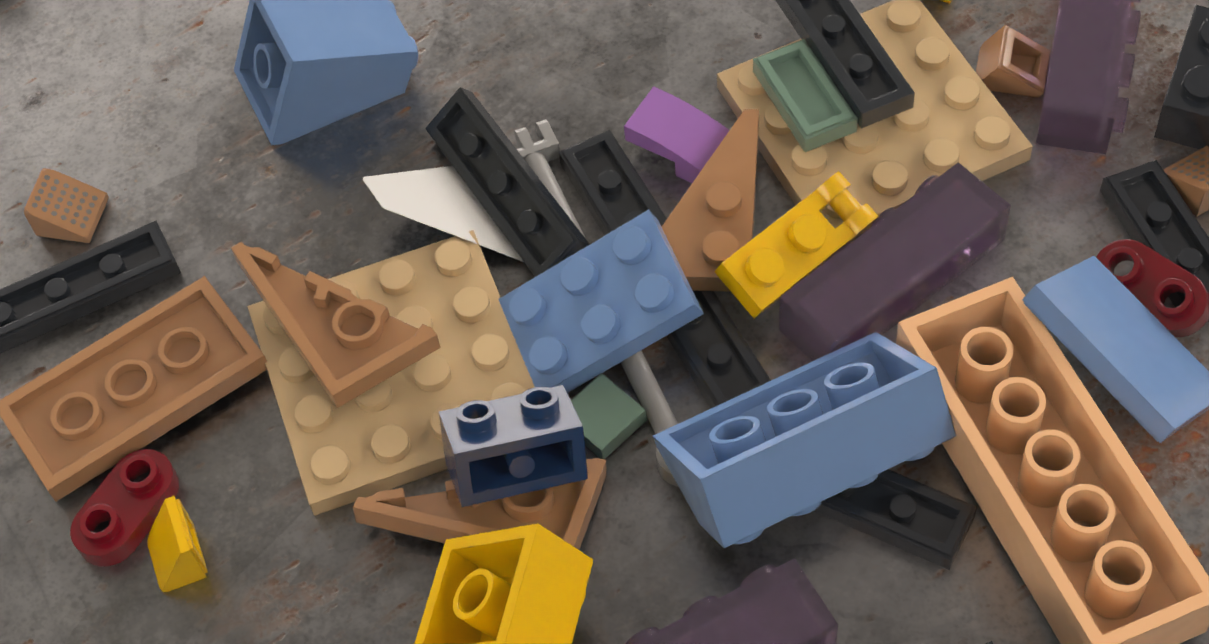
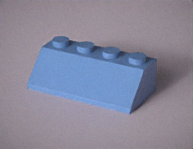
(806, 437)

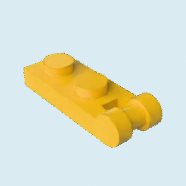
(794, 245)

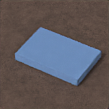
(1123, 346)

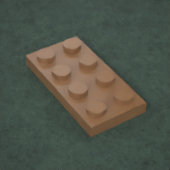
(130, 387)

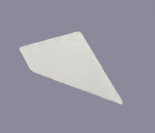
(440, 201)

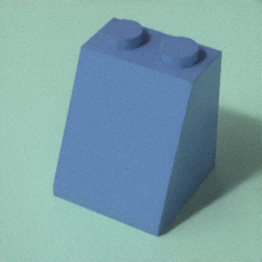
(320, 61)

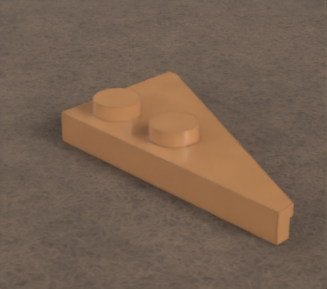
(718, 207)
(341, 338)
(439, 515)

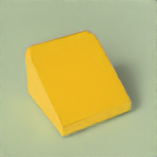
(175, 547)

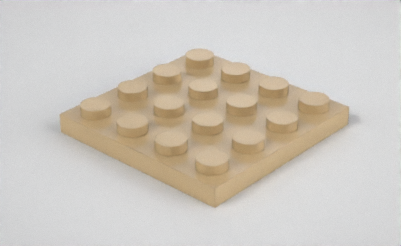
(887, 161)
(395, 427)

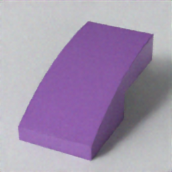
(675, 132)

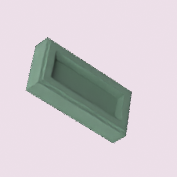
(804, 95)

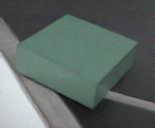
(607, 415)

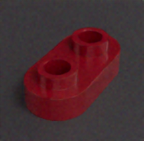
(1154, 280)
(127, 506)

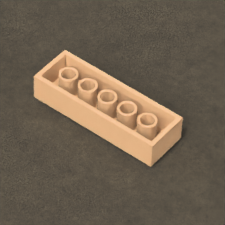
(1057, 477)

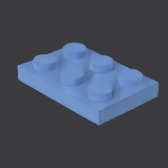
(600, 305)

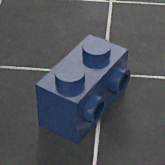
(513, 445)

